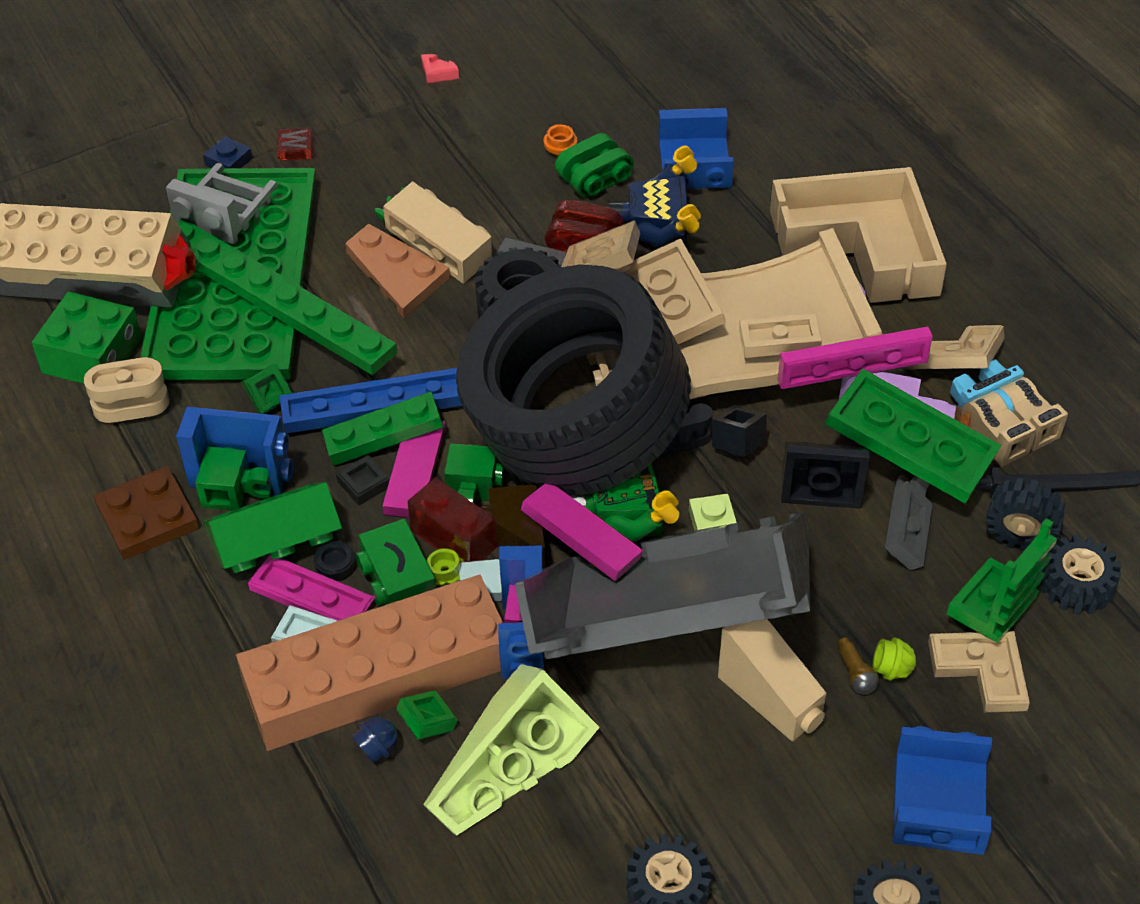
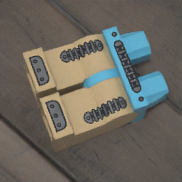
(1008, 411)

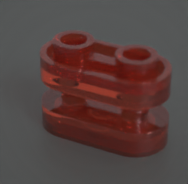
(579, 221)

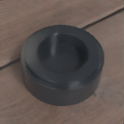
(335, 560)

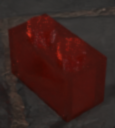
(452, 522)

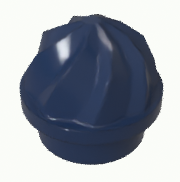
(376, 738)

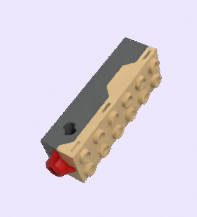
(93, 254)

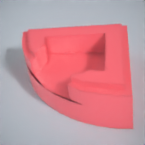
(437, 69)

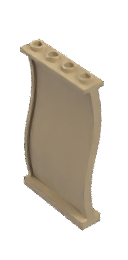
(800, 282)

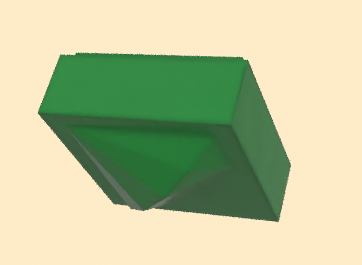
(265, 388)
(426, 714)

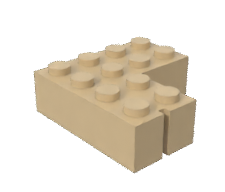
(874, 217)

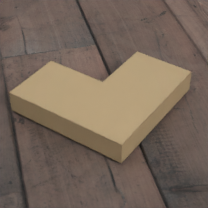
(973, 349)
(993, 663)

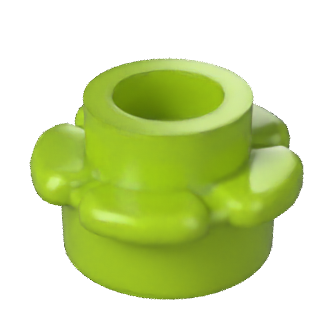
(445, 566)

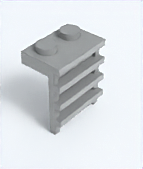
(215, 209)

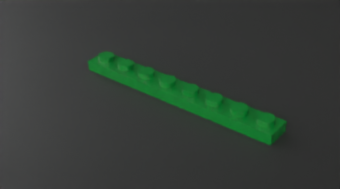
(288, 301)

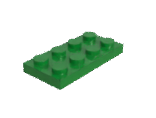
(913, 435)

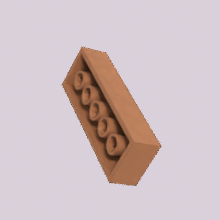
(371, 661)

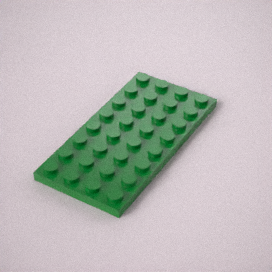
(213, 329)

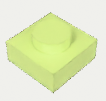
(711, 511)

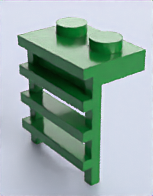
(1003, 592)

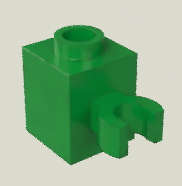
(472, 471)
(227, 477)

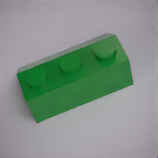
(273, 526)

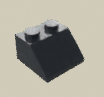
(824, 474)

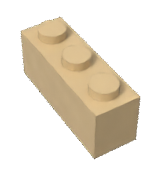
(438, 231)

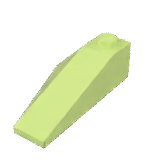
(514, 743)

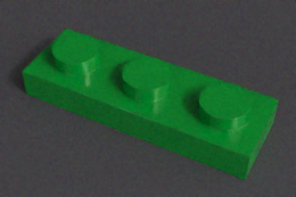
(382, 428)

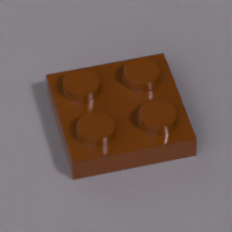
(146, 512)

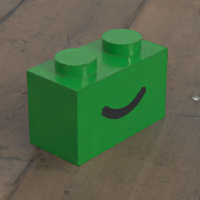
(394, 563)

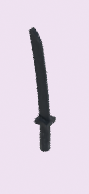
(1063, 481)

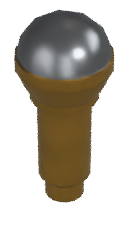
(862, 677)

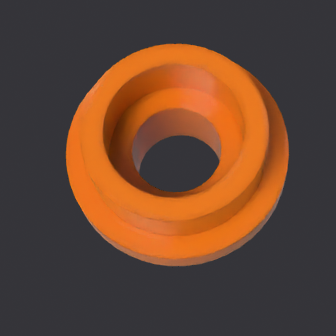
(559, 138)

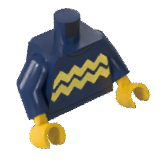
(661, 204)

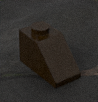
(511, 523)

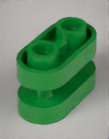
(594, 165)

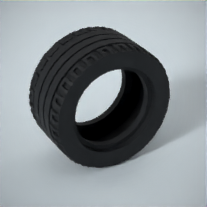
(545, 326)

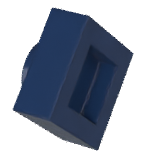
(229, 153)

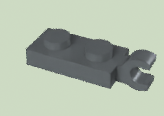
(909, 522)

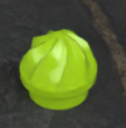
(894, 659)

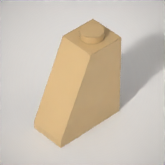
(771, 677)

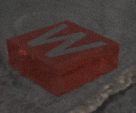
(294, 143)

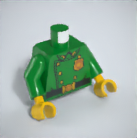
(633, 506)

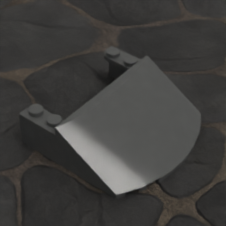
(675, 588)

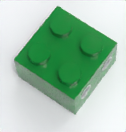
(84, 335)

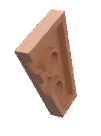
(397, 268)

